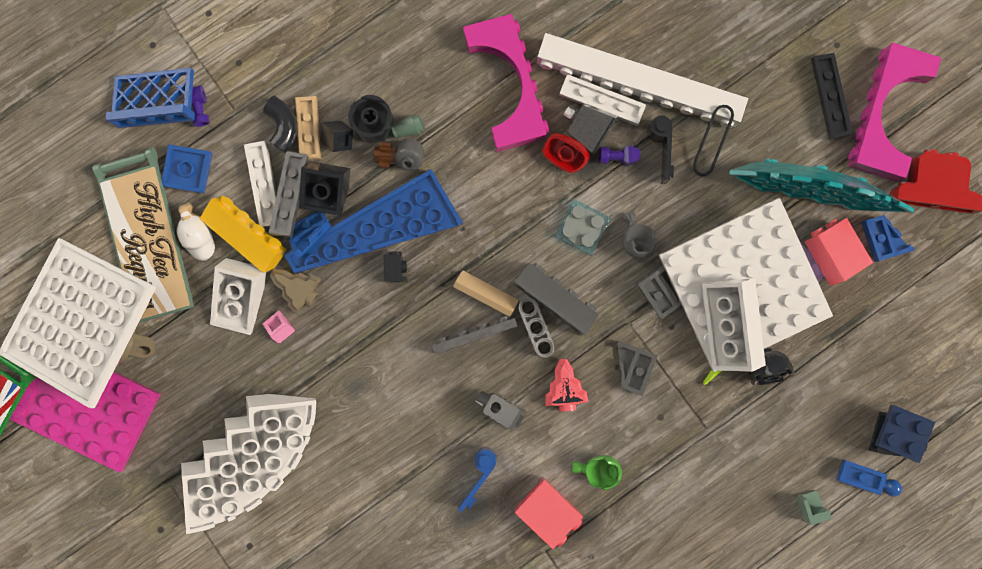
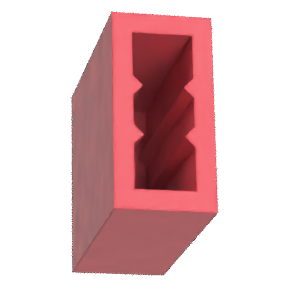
(838, 251)
(548, 513)

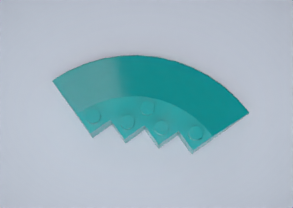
(819, 185)

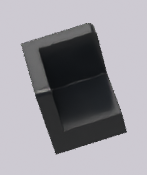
(336, 136)

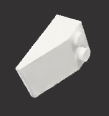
(236, 295)

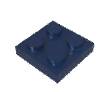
(905, 433)

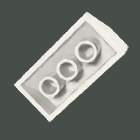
(734, 325)

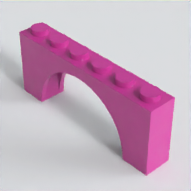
(501, 38)
(872, 148)

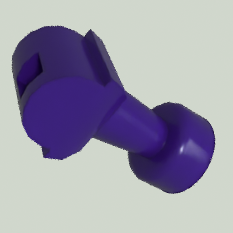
(198, 99)
(627, 156)

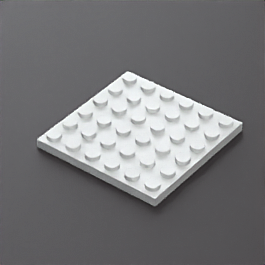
(757, 247)
(77, 322)

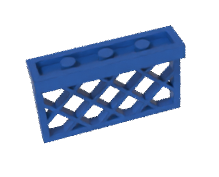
(157, 114)

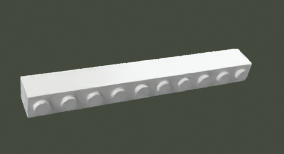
(640, 80)

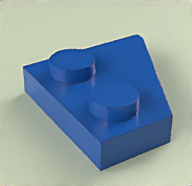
(308, 231)
(884, 239)

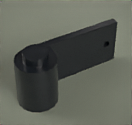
(661, 131)

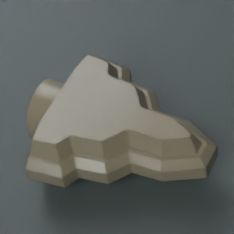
(296, 288)

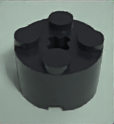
(364, 109)

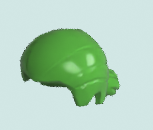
(600, 471)

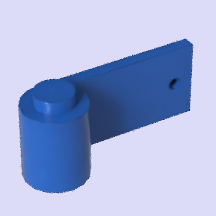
(485, 462)

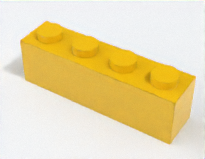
(243, 233)

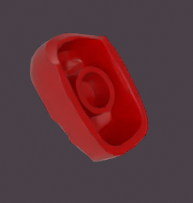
(566, 152)

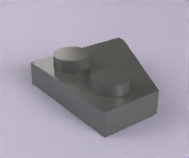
(635, 367)

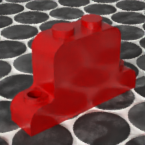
(939, 183)

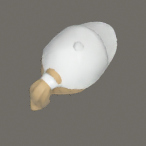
(194, 234)

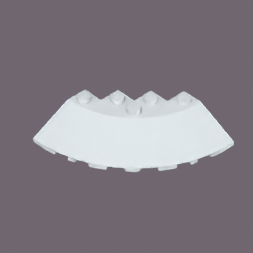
(248, 461)

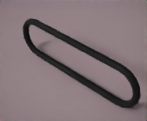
(705, 136)

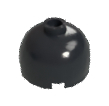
(775, 367)

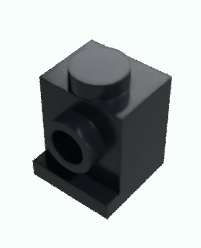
(394, 267)

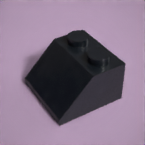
(324, 187)

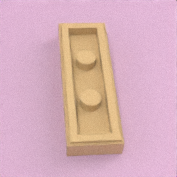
(308, 127)
(486, 293)

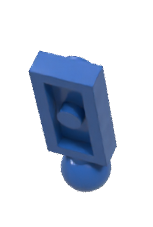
(867, 479)

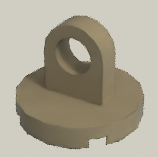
(133, 347)

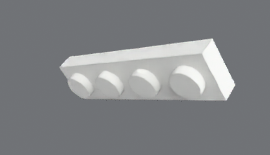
(587, 93)
(261, 180)

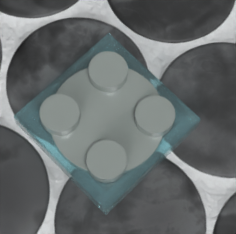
(582, 227)

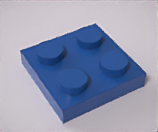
(186, 169)

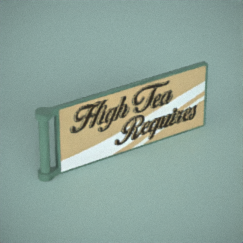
(145, 232)

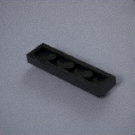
(831, 96)

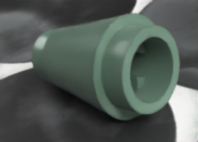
(408, 127)

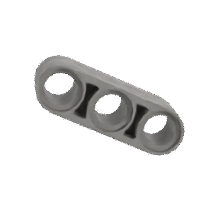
(544, 335)

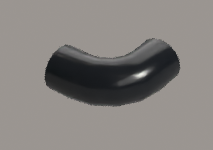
(285, 123)

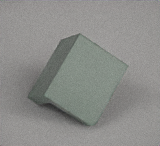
(812, 508)

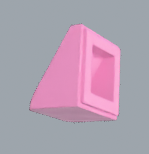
(278, 327)

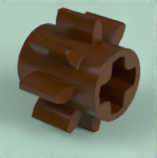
(385, 155)

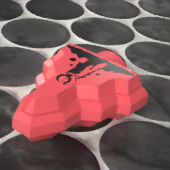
(565, 389)

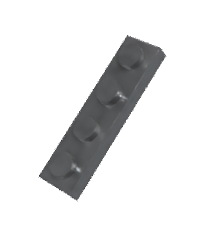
(288, 195)
(483, 331)

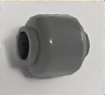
(409, 154)

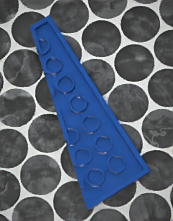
(400, 216)

